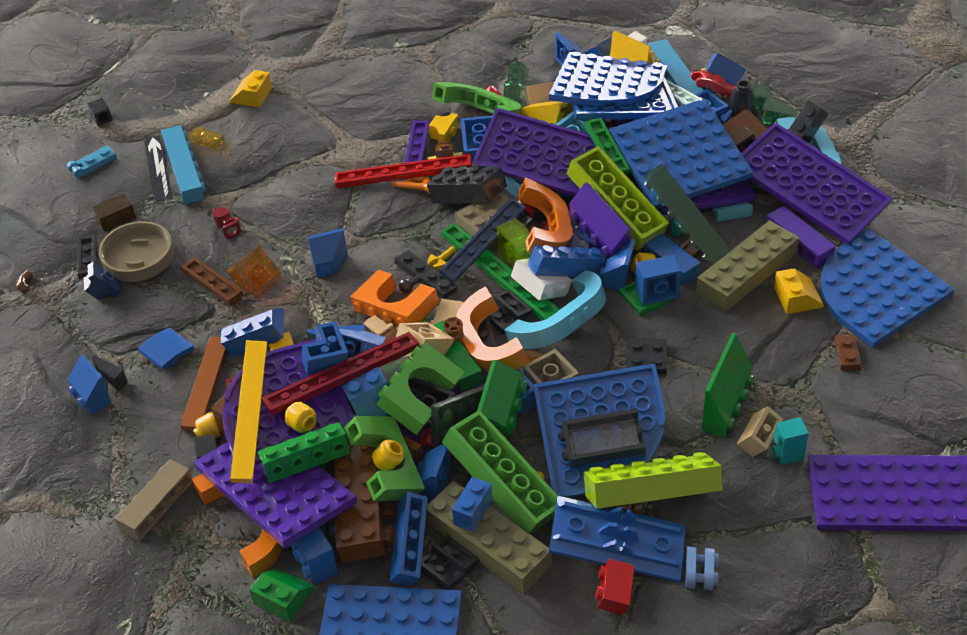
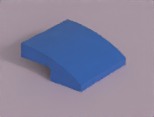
(165, 348)

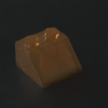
(254, 271)

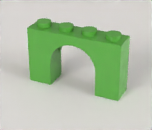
(399, 400)
(385, 484)

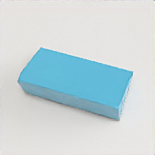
(732, 211)

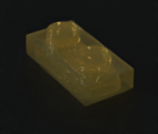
(206, 137)

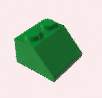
(280, 593)

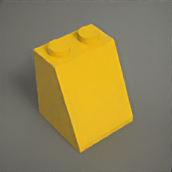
(629, 48)
(548, 111)

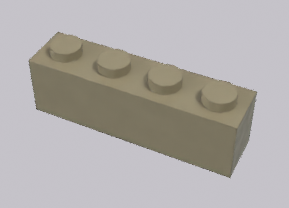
(154, 500)

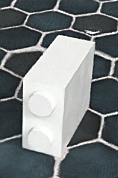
(540, 286)

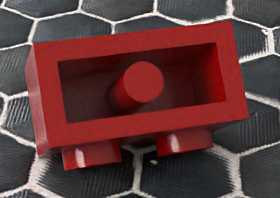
(615, 586)

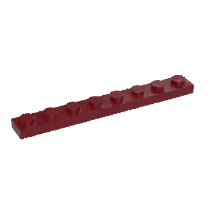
(340, 373)

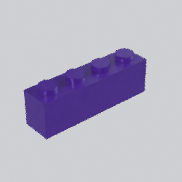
(812, 244)

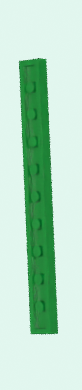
(500, 273)

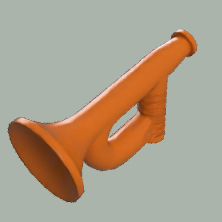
(409, 183)

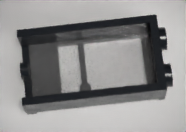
(602, 437)

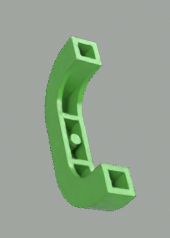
(483, 99)

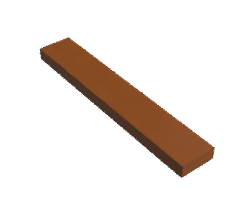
(204, 383)

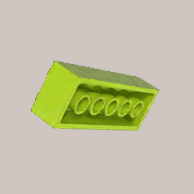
(620, 194)
(652, 480)

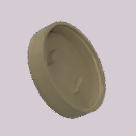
(136, 251)

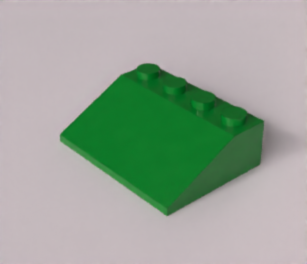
(727, 389)

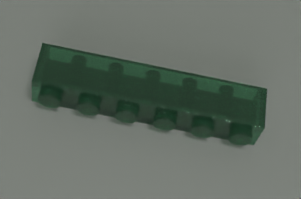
(687, 214)

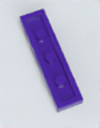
(417, 141)

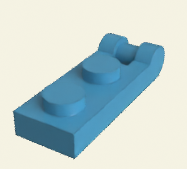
(92, 161)

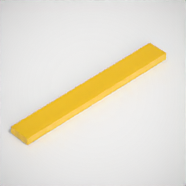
(248, 412)

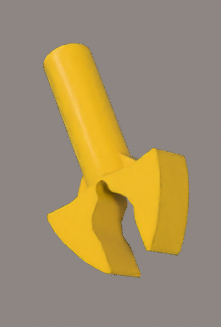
(439, 261)

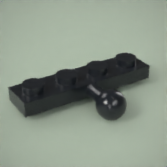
(424, 274)

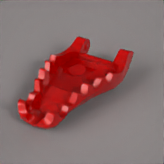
(716, 82)

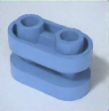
(709, 560)

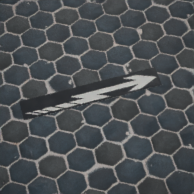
(157, 168)

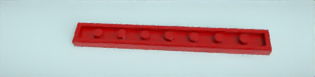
(400, 171)

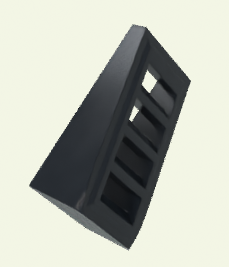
(111, 373)

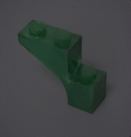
(515, 81)
(771, 107)

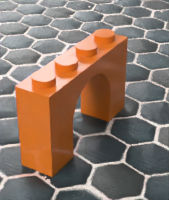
(371, 296)

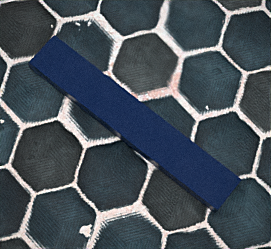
(481, 241)

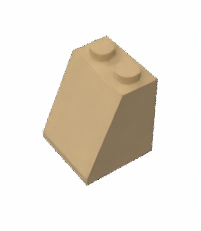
(427, 333)

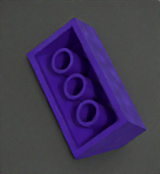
(598, 221)

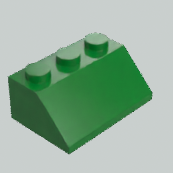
(502, 397)

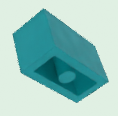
(790, 441)

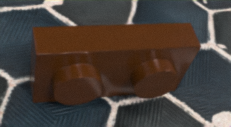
(444, 149)
(847, 352)

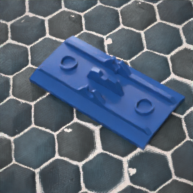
(605, 533)

